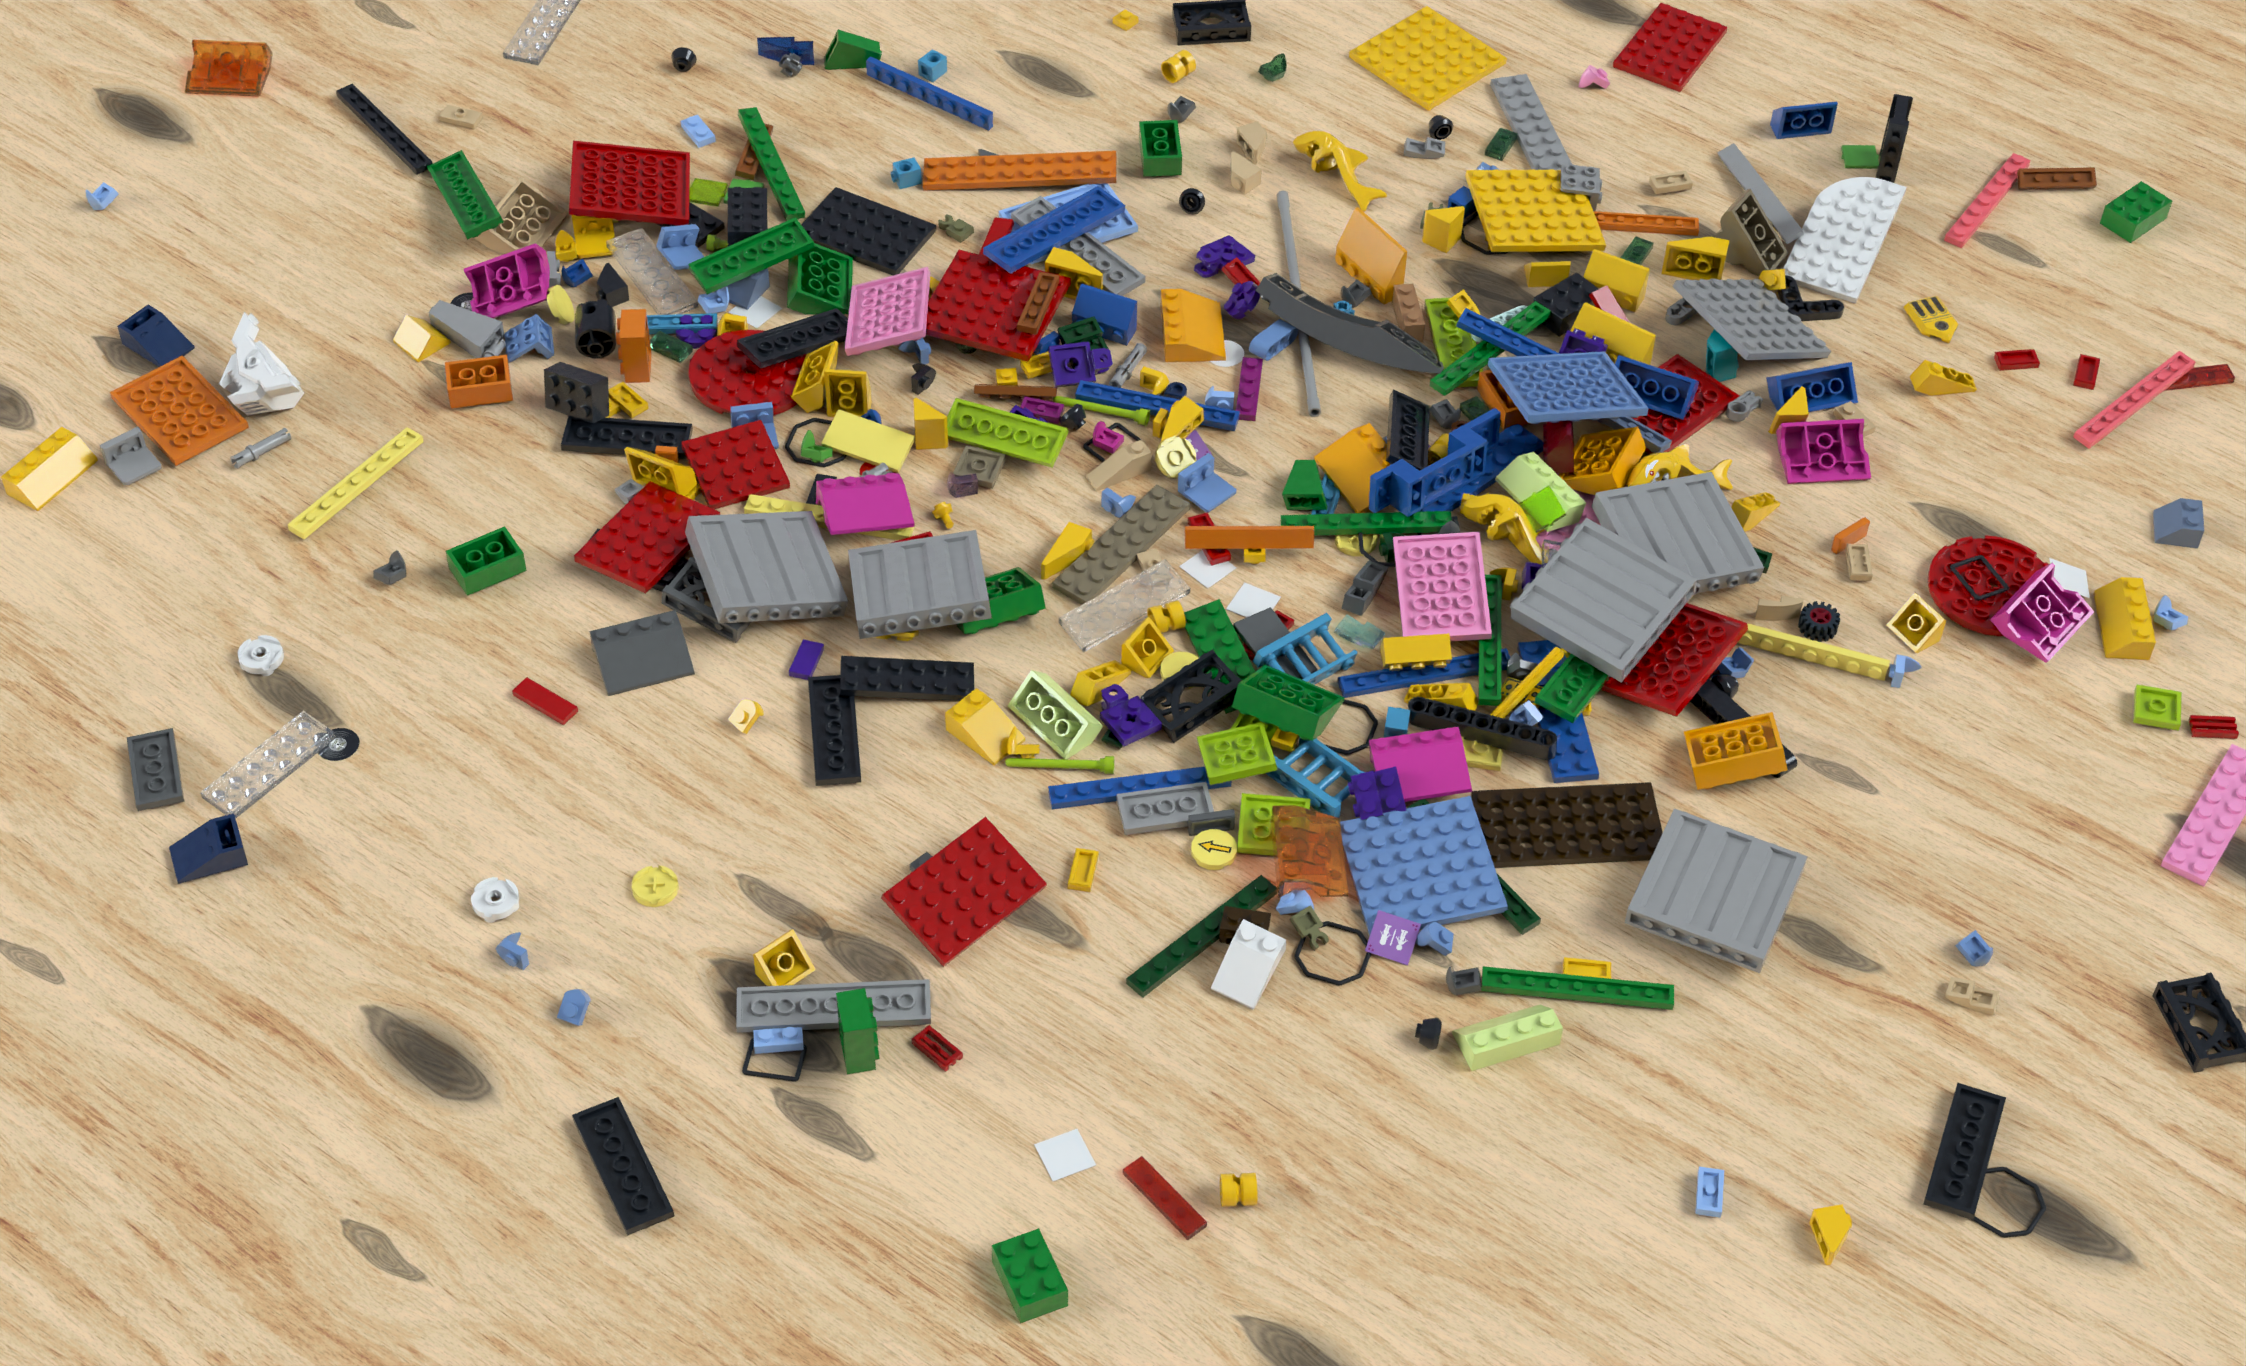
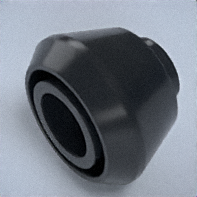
(683, 59)
(1440, 127)
(1192, 201)
(1074, 417)
(1726, 683)
(1429, 1032)

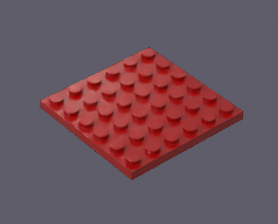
(630, 183)
(982, 305)

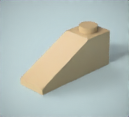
(1122, 465)

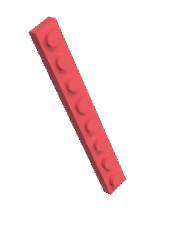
(1986, 201)
(2134, 399)

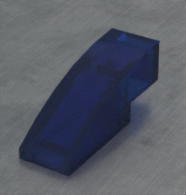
(776, 47)

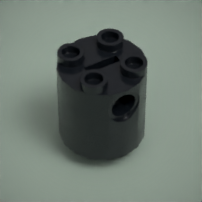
(595, 329)

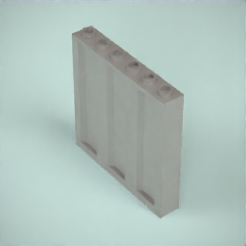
(1684, 525)
(765, 566)
(918, 584)
(1603, 599)
(1716, 890)

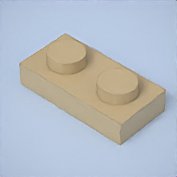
(1670, 182)
(1850, 411)

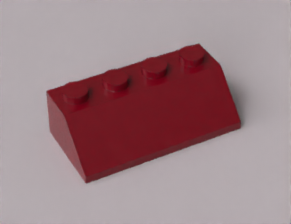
(1559, 446)

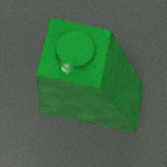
(850, 51)
(1304, 487)

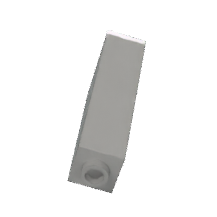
(466, 328)

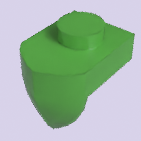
(811, 450)

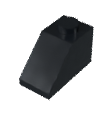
(611, 287)

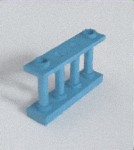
(1302, 637)
(1303, 788)

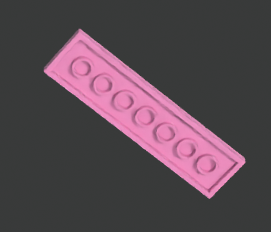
(2211, 821)

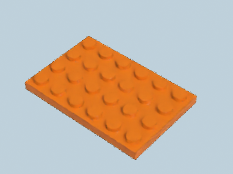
(179, 410)

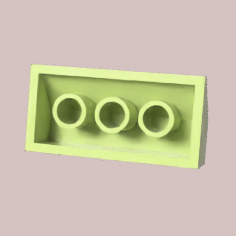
(1531, 474)
(1054, 714)
(1509, 1036)

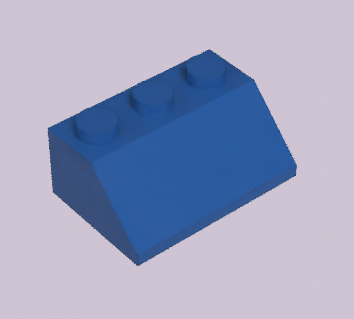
(1803, 120)
(1113, 313)

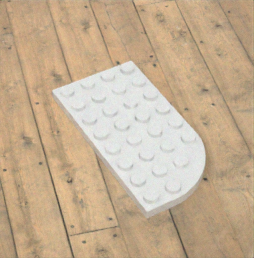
(1844, 236)

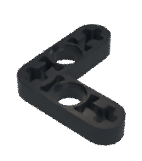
(1828, 308)

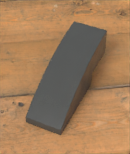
(1364, 587)

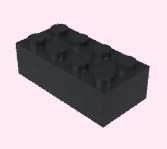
(746, 213)

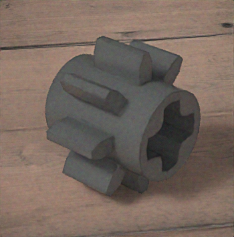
(790, 64)

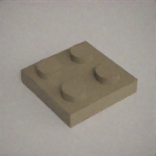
(982, 462)

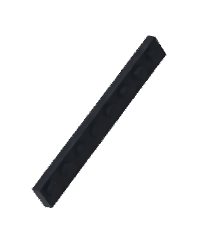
(384, 128)

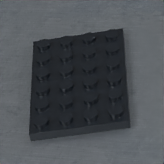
(867, 231)

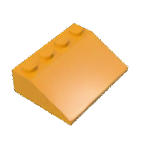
(1371, 256)
(1191, 327)
(1605, 460)
(1352, 462)
(1735, 751)

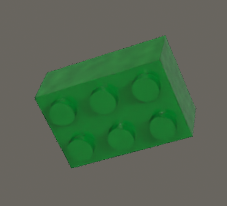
(1160, 148)
(2136, 212)
(486, 560)
(857, 1030)
(1029, 1275)

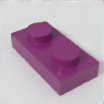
(1045, 409)

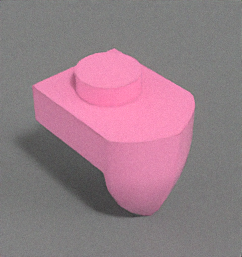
(1594, 75)

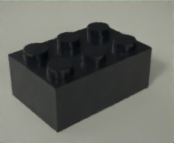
(1565, 302)
(576, 392)

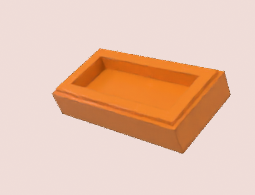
(1850, 535)

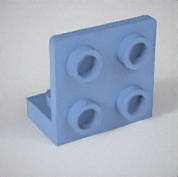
(678, 245)
(529, 335)
(753, 412)
(1203, 485)

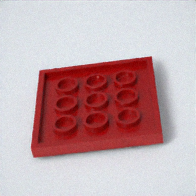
(735, 464)

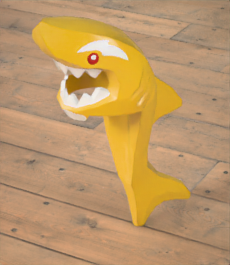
(1674, 465)

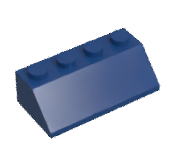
(1824, 386)
(1658, 387)

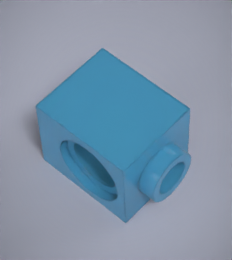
(932, 65)
(906, 173)
(1396, 722)

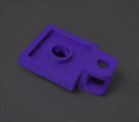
(1220, 253)
(1088, 363)
(1118, 709)

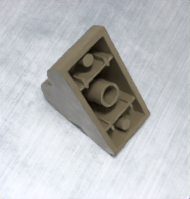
(1750, 236)

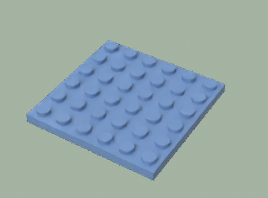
(1567, 387)
(1423, 864)

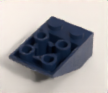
(153, 336)
(209, 850)

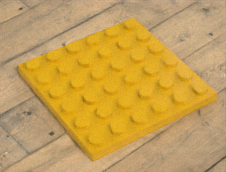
(1427, 58)
(1532, 213)

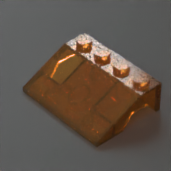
(228, 68)
(1308, 851)

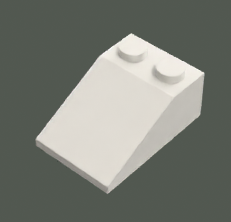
(1249, 964)

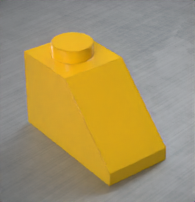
(1830, 1230)

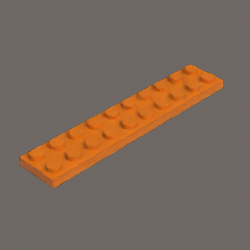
(1020, 170)

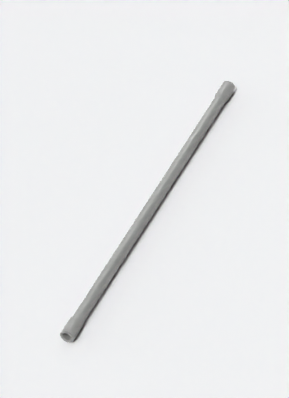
(1313, 400)

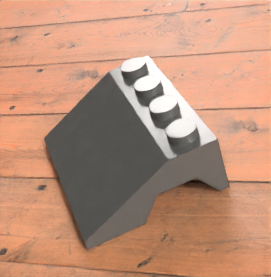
(641, 652)

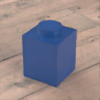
(1462, 198)

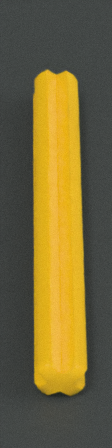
(1528, 683)

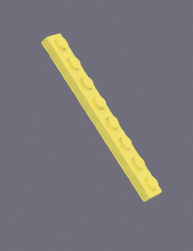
(355, 483)
(763, 504)
(1815, 652)

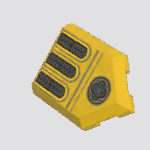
(1932, 318)

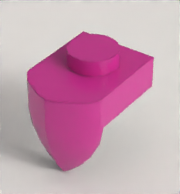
(1106, 438)

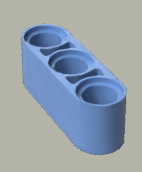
(1273, 339)

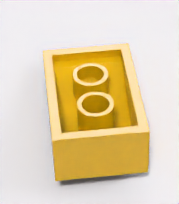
(1695, 258)
(1072, 266)
(847, 392)
(981, 726)

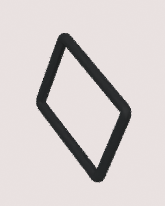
(1085, 445)
(1976, 597)
(769, 1075)

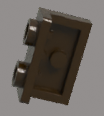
(1233, 917)

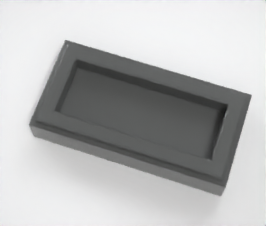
(1221, 820)

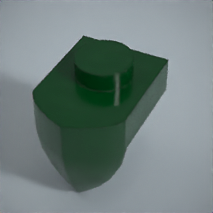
(1386, 545)

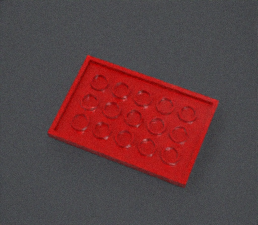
(1670, 47)
(1709, 403)
(643, 538)
(1680, 660)
(964, 891)

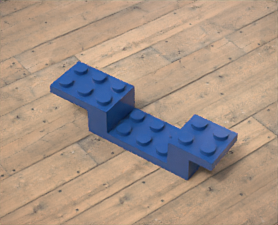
(1466, 460)

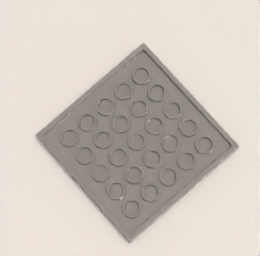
(1751, 319)

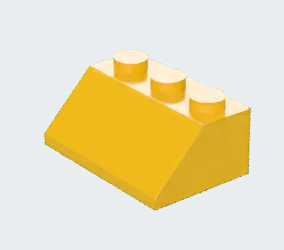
(1624, 278)
(810, 385)
(659, 470)
(1416, 651)

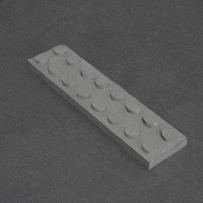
(1530, 121)
(1118, 275)
(816, 1004)

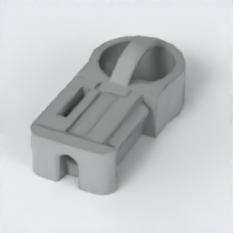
(1744, 405)

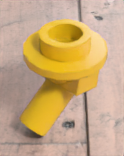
(942, 511)

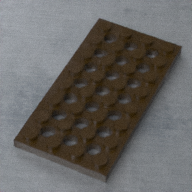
(1578, 815)

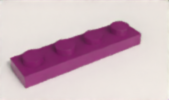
(1249, 388)

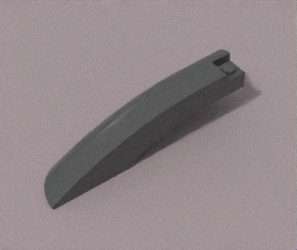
(1352, 334)

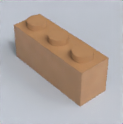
(1408, 311)

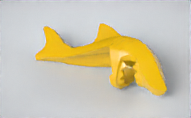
(1336, 155)
(1505, 520)

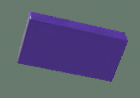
(806, 659)

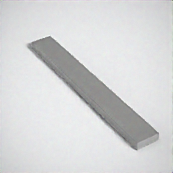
(1750, 179)

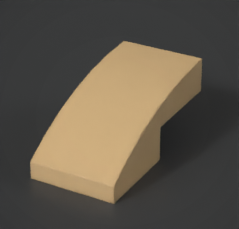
(1774, 610)
(1967, 995)

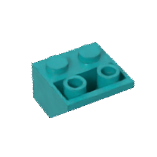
(1721, 358)

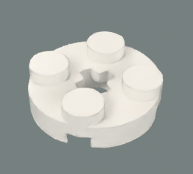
(261, 665)
(495, 910)

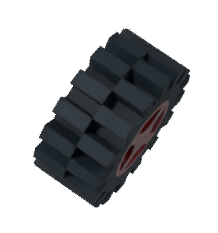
(1819, 621)

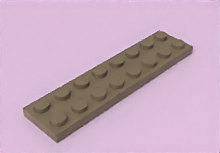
(1120, 544)

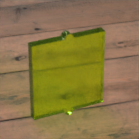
(707, 192)
(1542, 509)

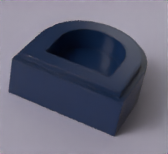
(1175, 390)

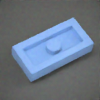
(698, 131)
(778, 1040)
(1709, 1192)

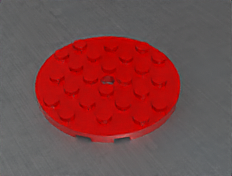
(721, 378)
(2010, 560)

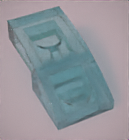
(1359, 634)

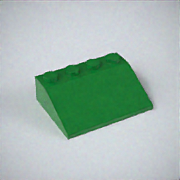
(819, 281)
(1010, 597)
(1287, 702)

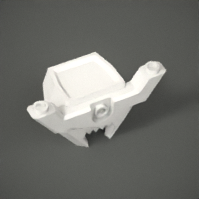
(256, 375)

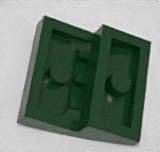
(1082, 331)

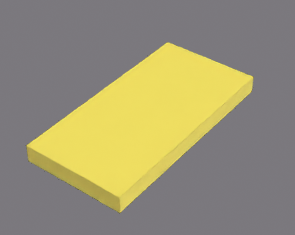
(868, 440)

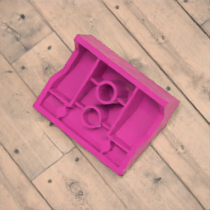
(509, 281)
(1823, 451)
(864, 503)
(2042, 615)
(1426, 762)

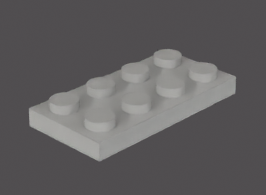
(1162, 807)

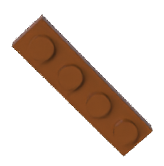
(749, 163)
(2056, 178)
(1038, 303)
(1006, 391)

